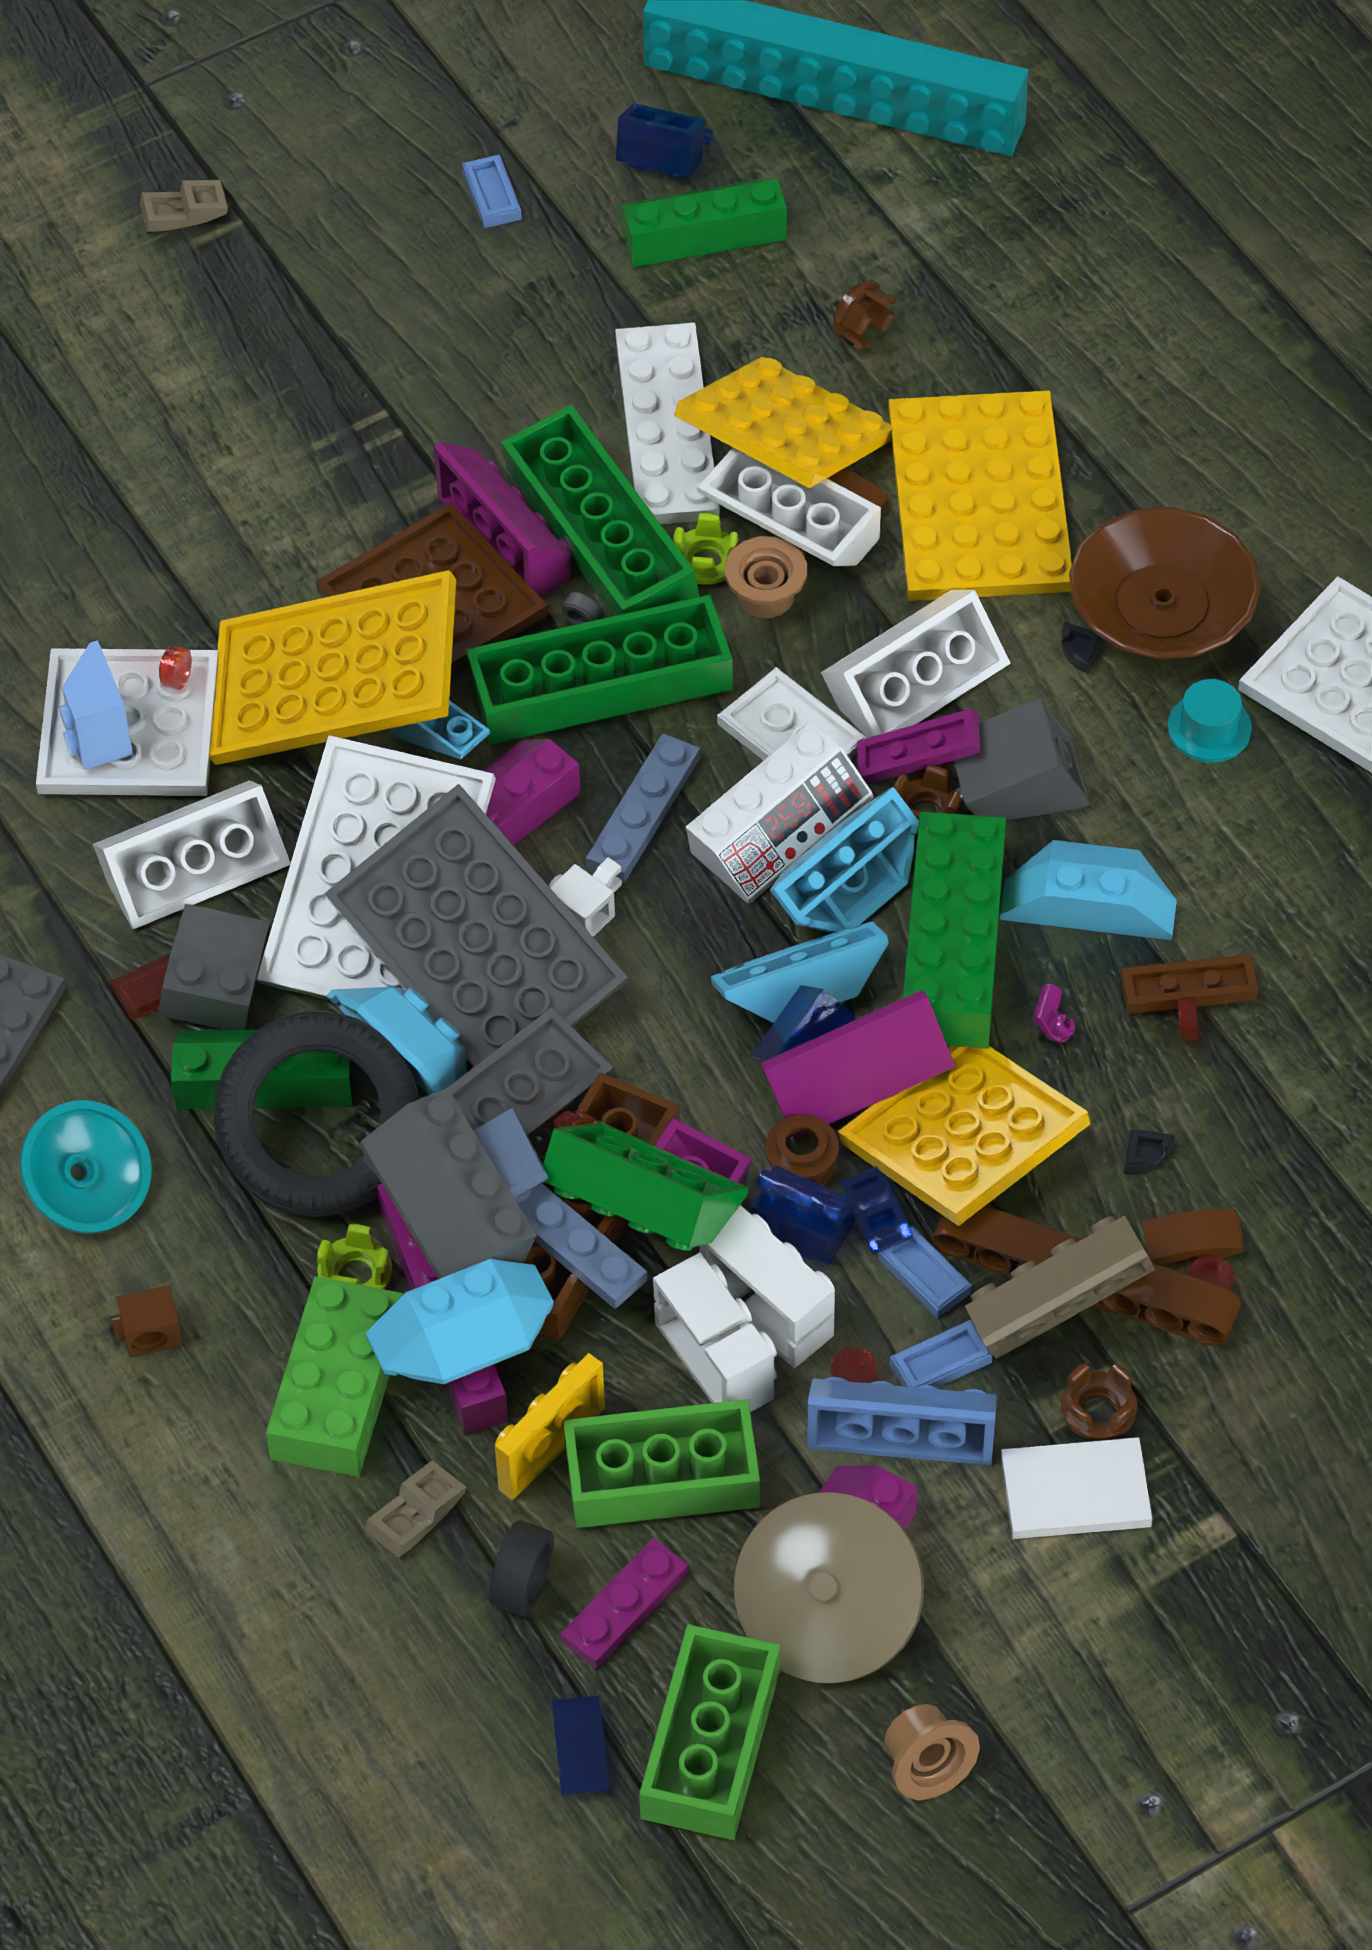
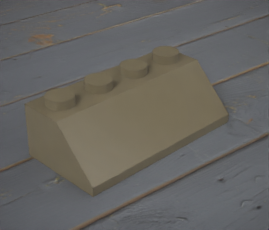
(1059, 1286)

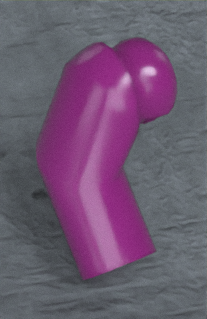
(1047, 1015)

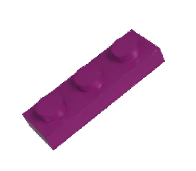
(919, 746)
(624, 1603)

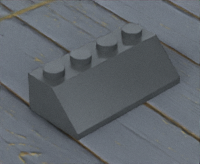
(447, 1186)

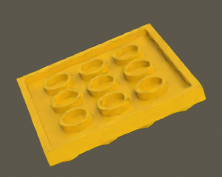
(785, 421)
(965, 1131)

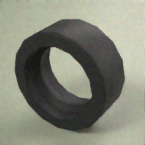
(521, 1568)

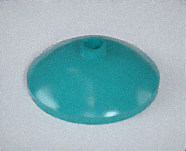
(106, 1151)

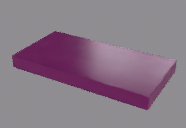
(860, 1062)

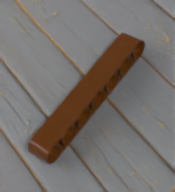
(1157, 1299)

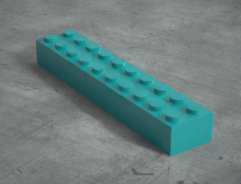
(840, 69)

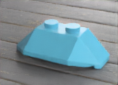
(851, 867)
(1090, 891)
(830, 962)
(402, 1017)
(462, 1322)

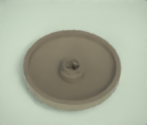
(829, 1586)

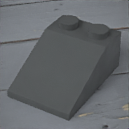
(213, 968)

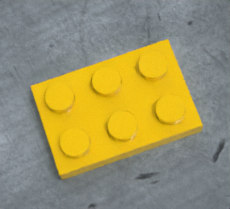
(539, 1436)

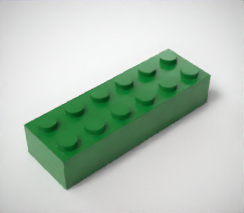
(598, 515)
(599, 669)
(956, 922)

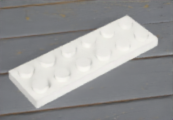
(665, 452)

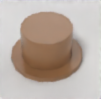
(765, 575)
(929, 1752)

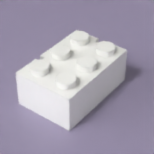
(789, 1299)
(714, 1333)

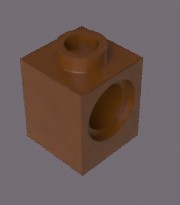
(147, 1321)

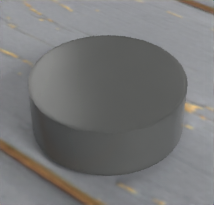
(581, 609)

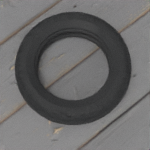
(238, 1092)

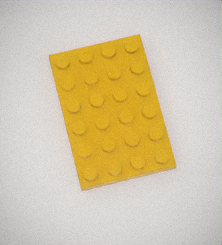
(980, 495)
(333, 668)

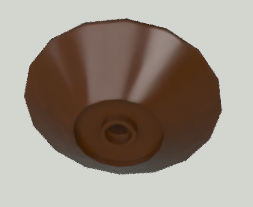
(1167, 557)

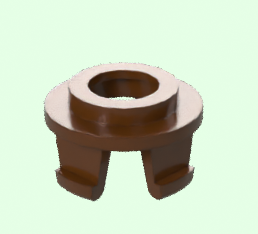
(860, 308)
(932, 789)
(813, 1166)
(1112, 1386)

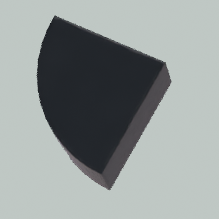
(1080, 646)
(1147, 1151)

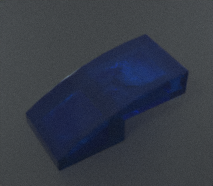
(877, 1210)
(580, 1745)

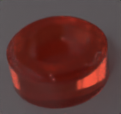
(175, 667)
(1188, 1018)
(1213, 1270)
(854, 1365)

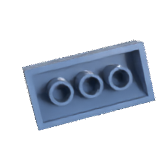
(901, 1421)

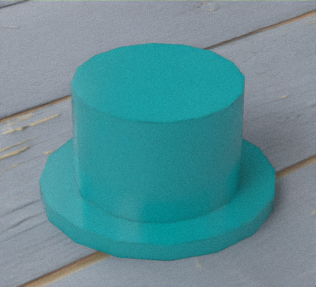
(1210, 722)

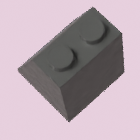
(1022, 767)

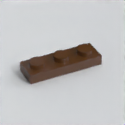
(1210, 980)

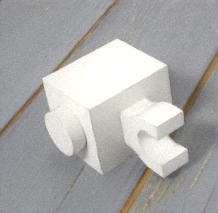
(589, 896)

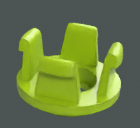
(706, 537)
(356, 1247)

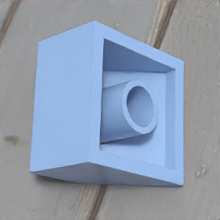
(94, 712)

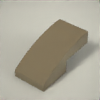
(193, 205)
(419, 1507)

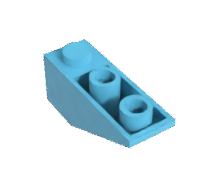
(448, 735)

